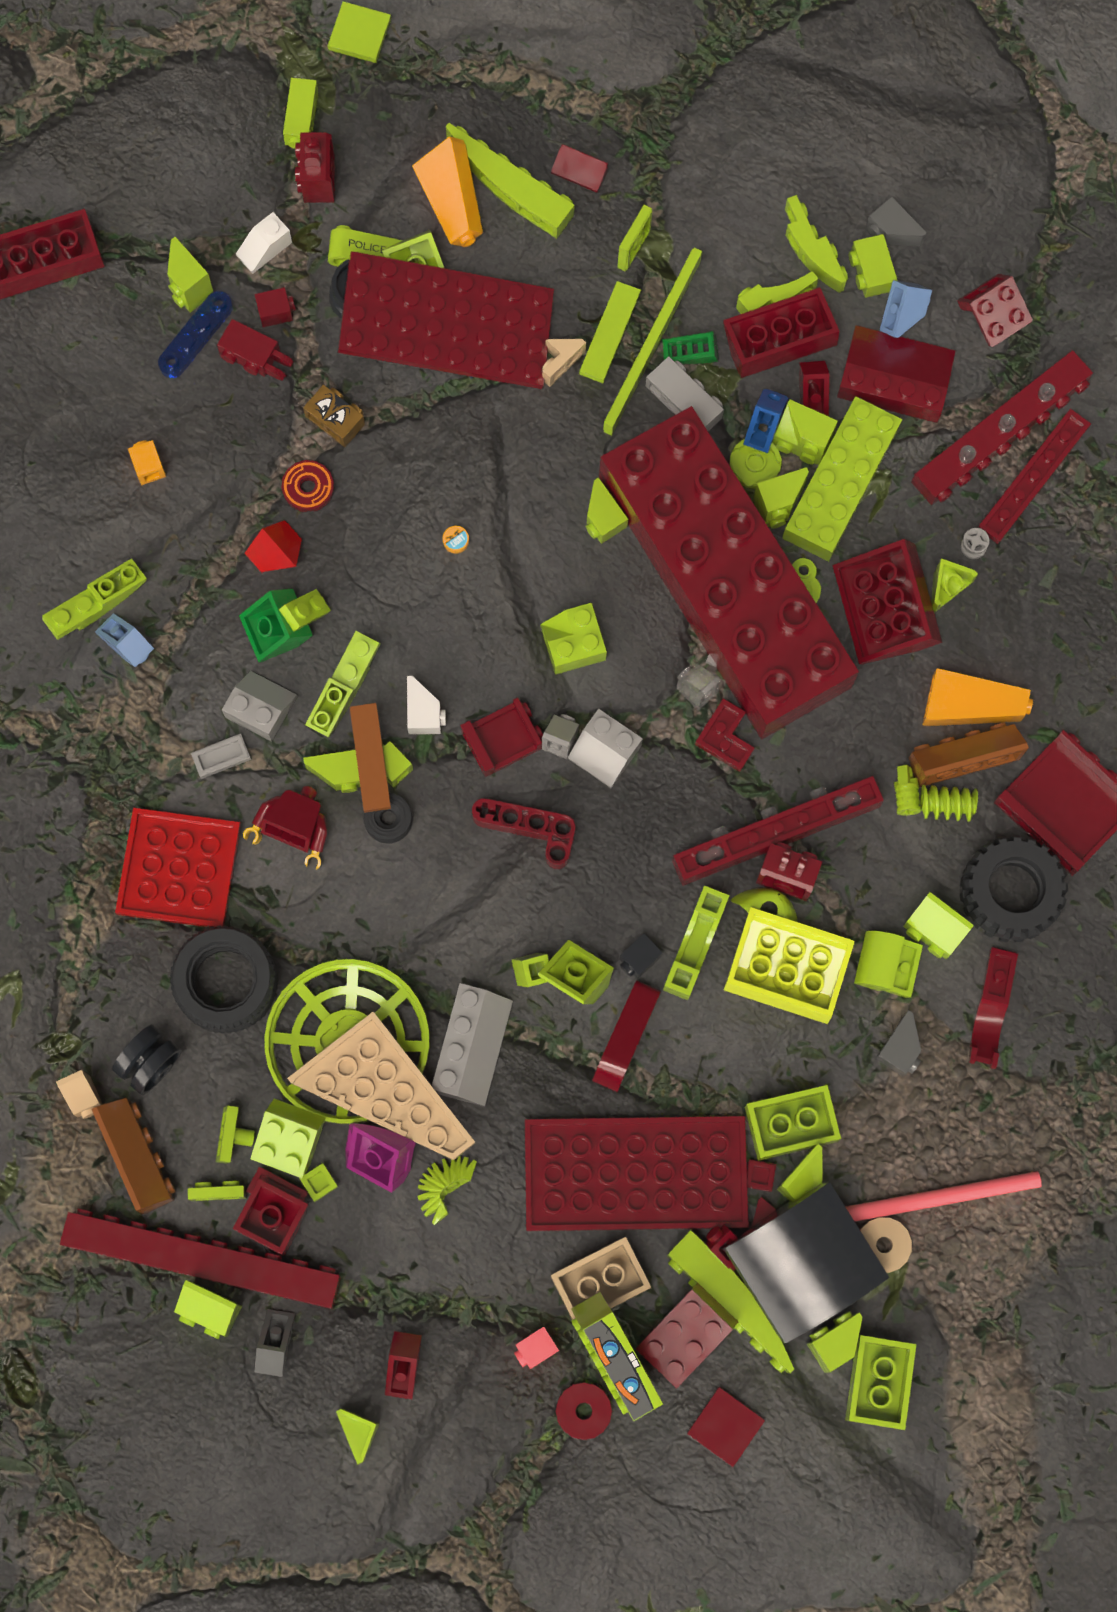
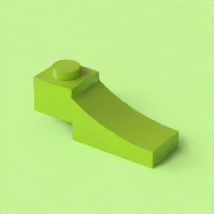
(758, 297)

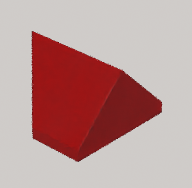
(275, 548)

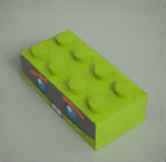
(614, 1357)

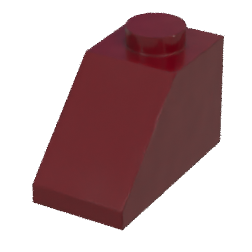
(814, 386)
(403, 1365)

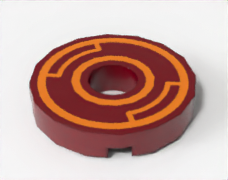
(302, 472)

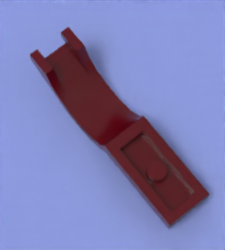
(992, 1007)

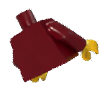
(292, 820)

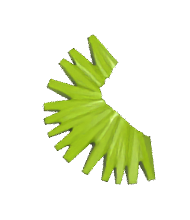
(443, 1183)

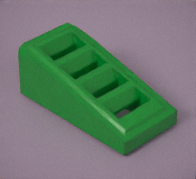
(690, 340)

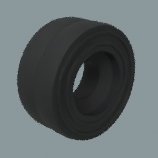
(395, 831)

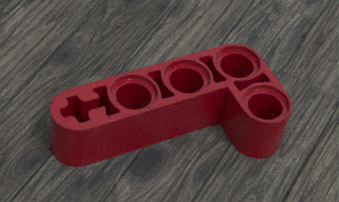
(522, 827)
(626, 1036)

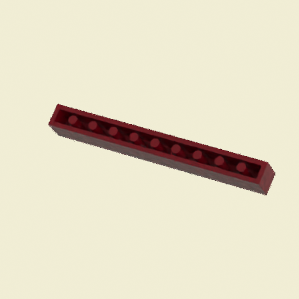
(201, 1260)

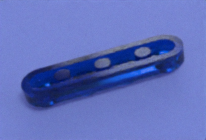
(195, 334)

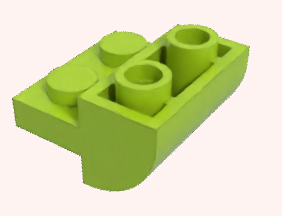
(888, 963)

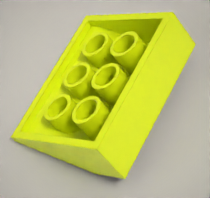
(789, 965)

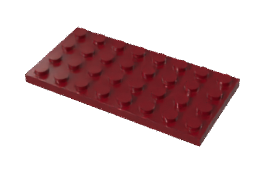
(445, 320)
(636, 1173)

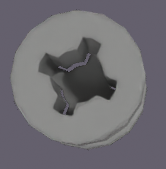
(976, 537)

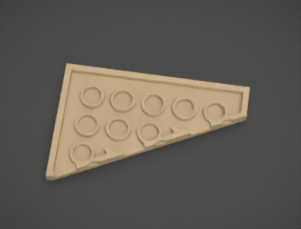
(379, 1082)

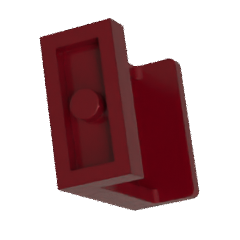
(502, 737)

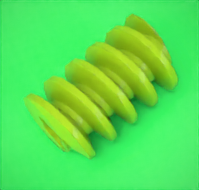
(948, 803)

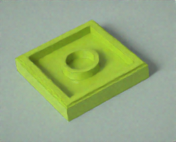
(359, 32)
(635, 238)

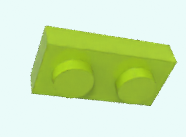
(305, 610)
(204, 1191)

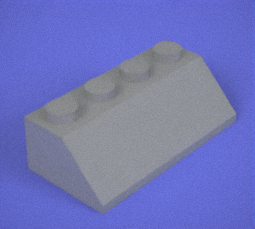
(472, 1045)

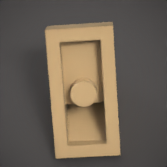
(565, 353)

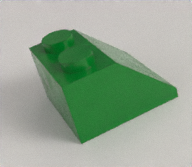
(267, 627)

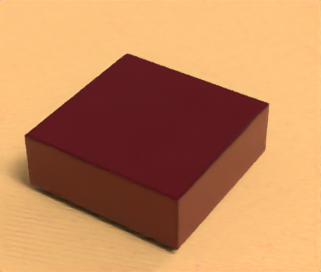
(760, 1175)

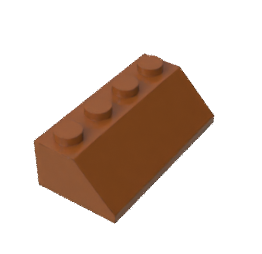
(967, 755)
(133, 1155)

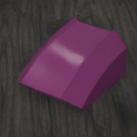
(379, 1155)

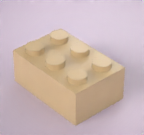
(609, 1271)

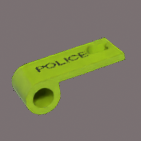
(345, 240)

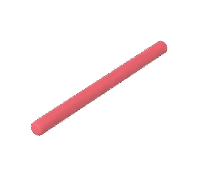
(944, 1196)

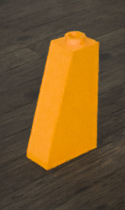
(451, 191)
(973, 700)

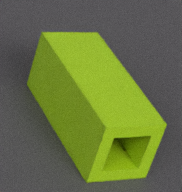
(300, 109)

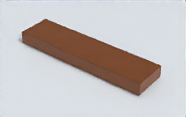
(370, 757)

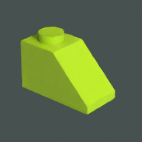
(604, 514)
(336, 770)

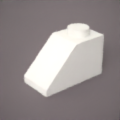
(264, 242)
(423, 710)

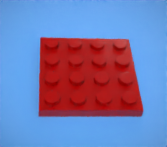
(178, 868)

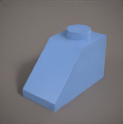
(904, 307)
(124, 640)

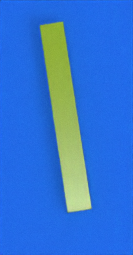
(652, 341)

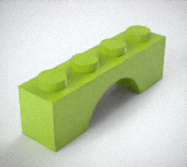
(696, 943)

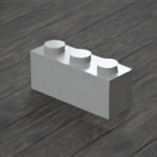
(679, 391)

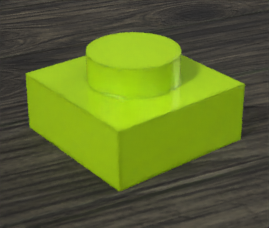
(318, 1182)

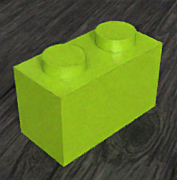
(872, 265)

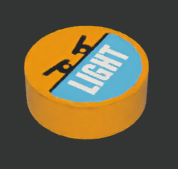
(455, 539)

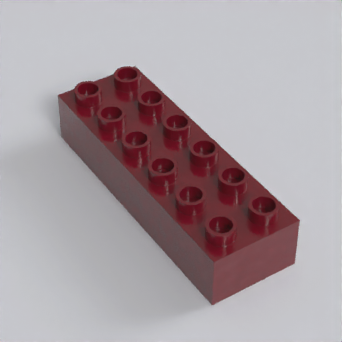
(727, 572)

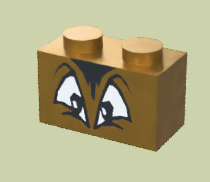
(334, 415)

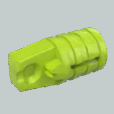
(907, 792)

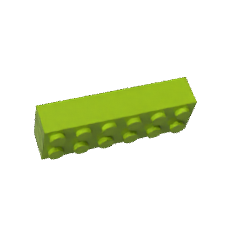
(842, 479)

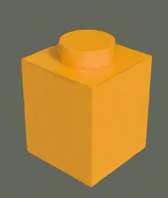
(146, 462)

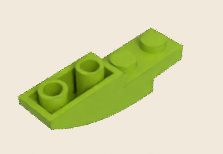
(815, 253)
(96, 600)
(343, 685)

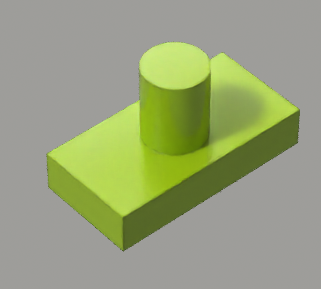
(231, 1135)

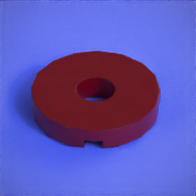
(595, 1423)

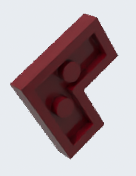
(718, 736)

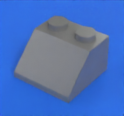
(259, 705)
(605, 748)

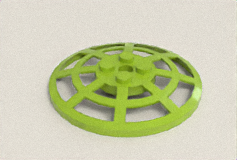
(338, 1023)

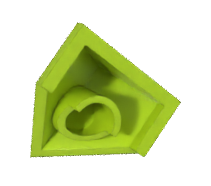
(949, 581)

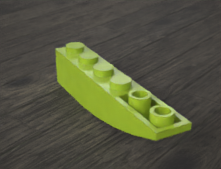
(515, 185)
(704, 1267)

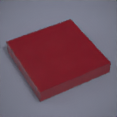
(725, 1427)

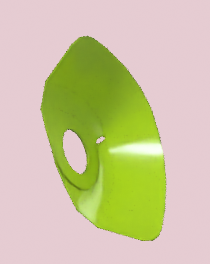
(757, 896)

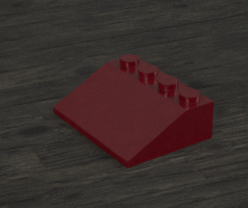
(897, 374)
(887, 602)

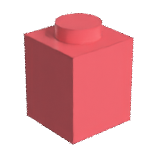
(535, 1348)

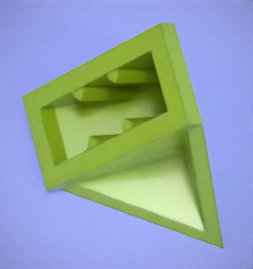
(358, 1432)

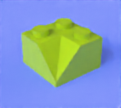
(804, 433)
(574, 639)

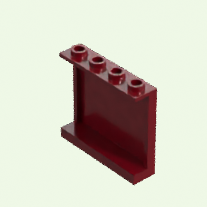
(1064, 802)

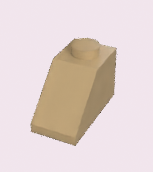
(79, 1094)

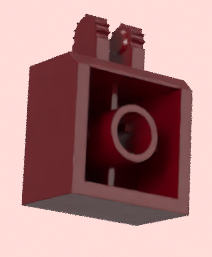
(315, 167)
(789, 871)

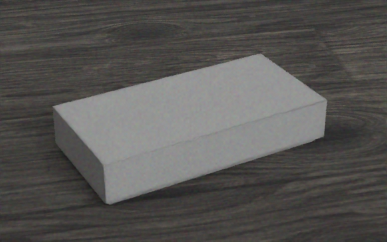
(220, 756)

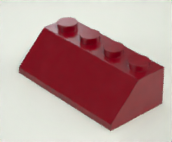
(781, 332)

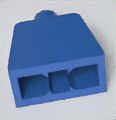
(769, 412)

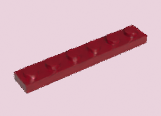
(1034, 476)

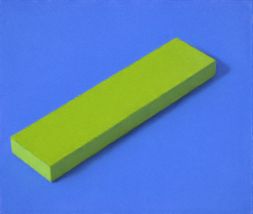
(610, 332)

